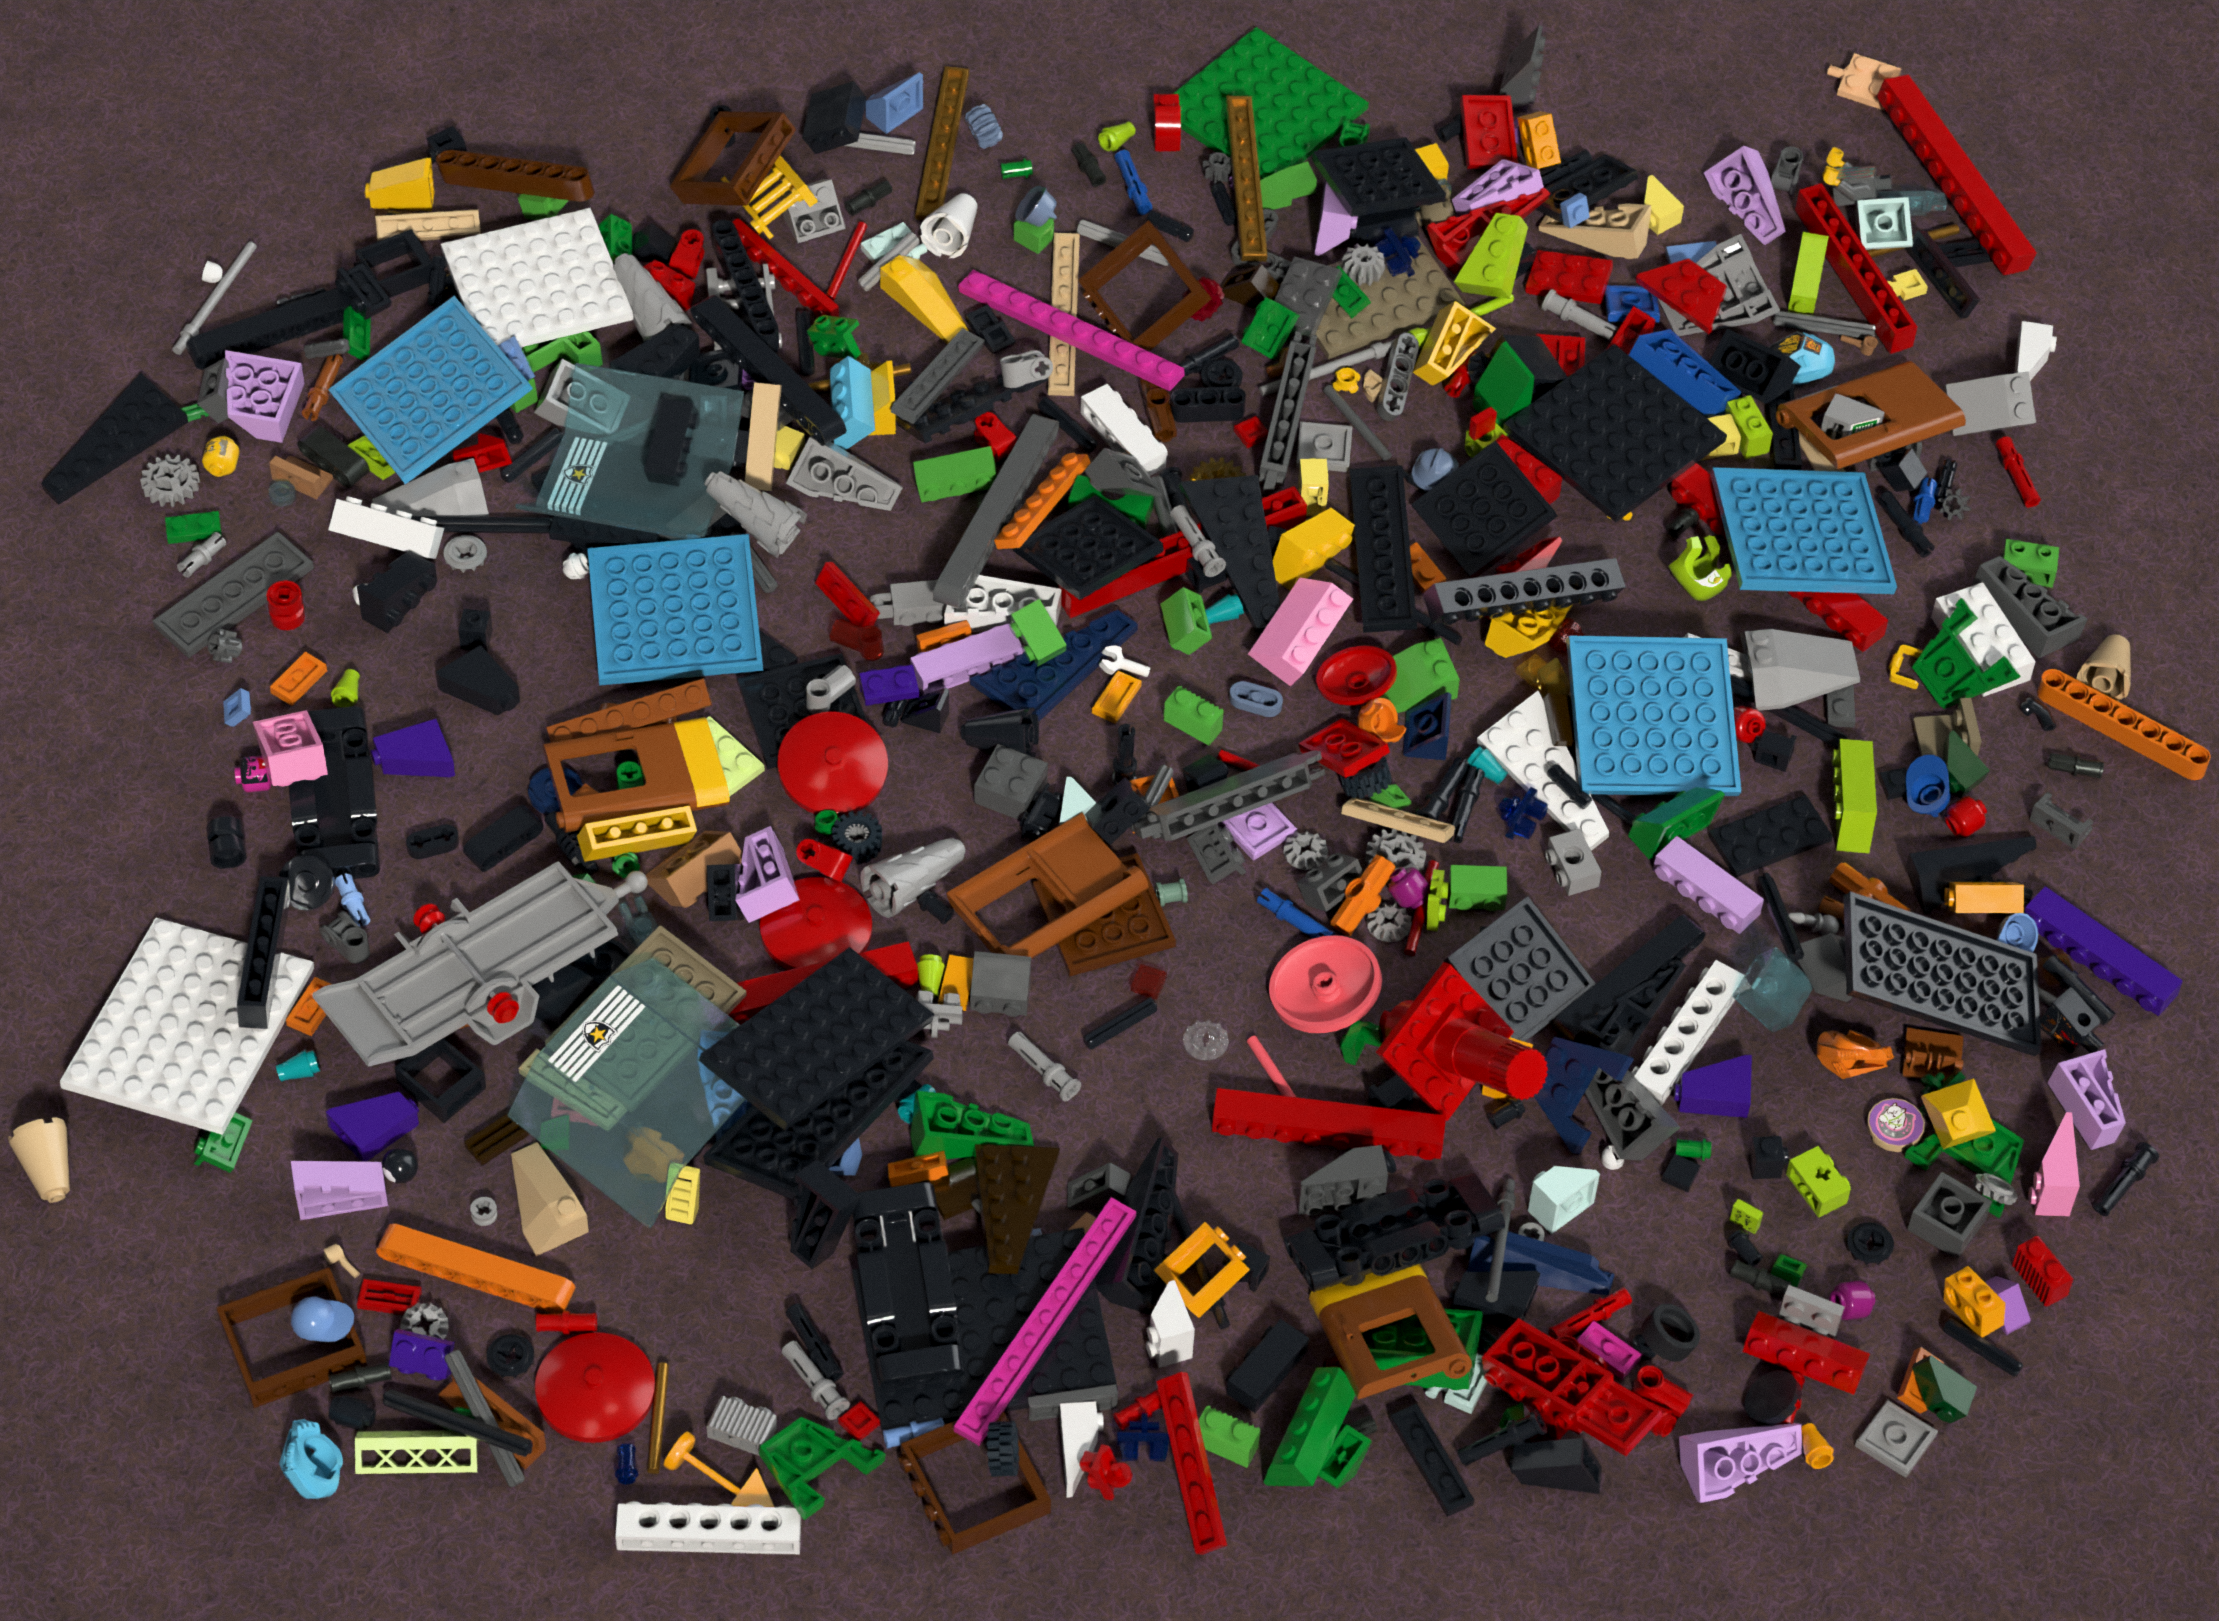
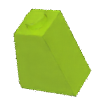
(1808, 273)

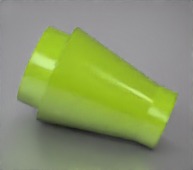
(1115, 136)
(346, 691)
(930, 973)

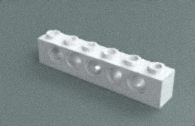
(1718, 980)
(695, 1538)

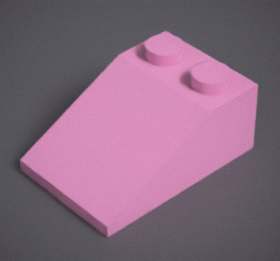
(290, 748)
(2058, 1177)

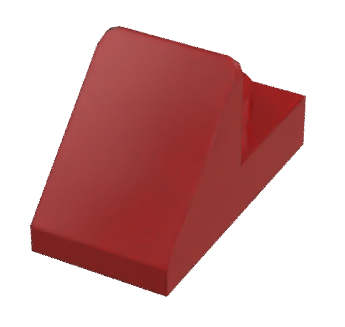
(1634, 325)
(487, 454)

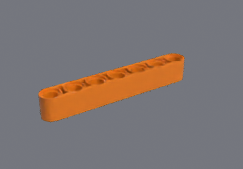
(2123, 724)
(475, 1269)

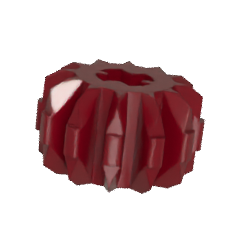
(1209, 308)

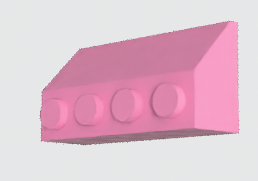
(1299, 628)

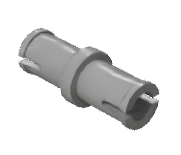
(201, 555)

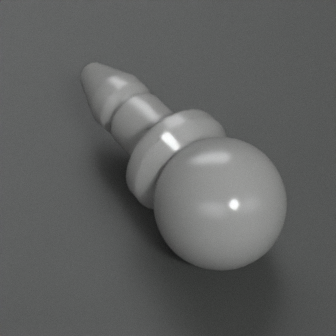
(1822, 924)

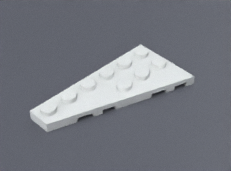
(1526, 752)

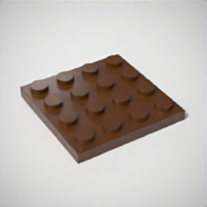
(1119, 936)

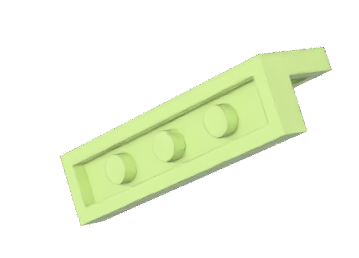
(414, 1440)

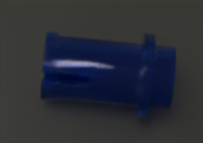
(626, 1464)

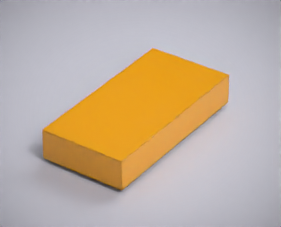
(1116, 697)
(958, 979)

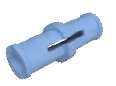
(352, 899)

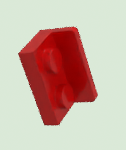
(675, 284)

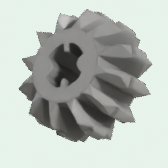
(1363, 264)

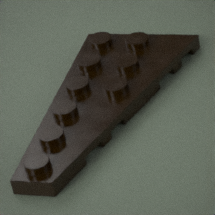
(1010, 1198)

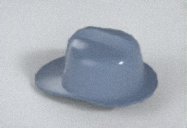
(1037, 207)
(1433, 467)

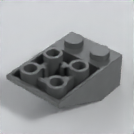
(1522, 71)
(1345, 1182)

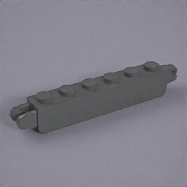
(1287, 413)
(1230, 797)

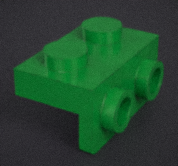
(1269, 328)
(833, 337)

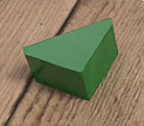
(1344, 1457)

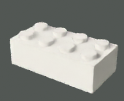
(1988, 636)

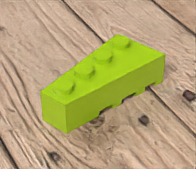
(1854, 795)

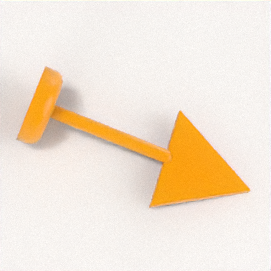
(752, 1492)

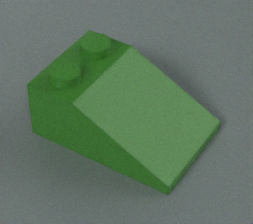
(1422, 675)

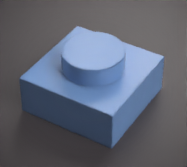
(1575, 210)
(237, 707)

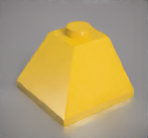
(1958, 1113)

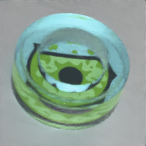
(282, 493)

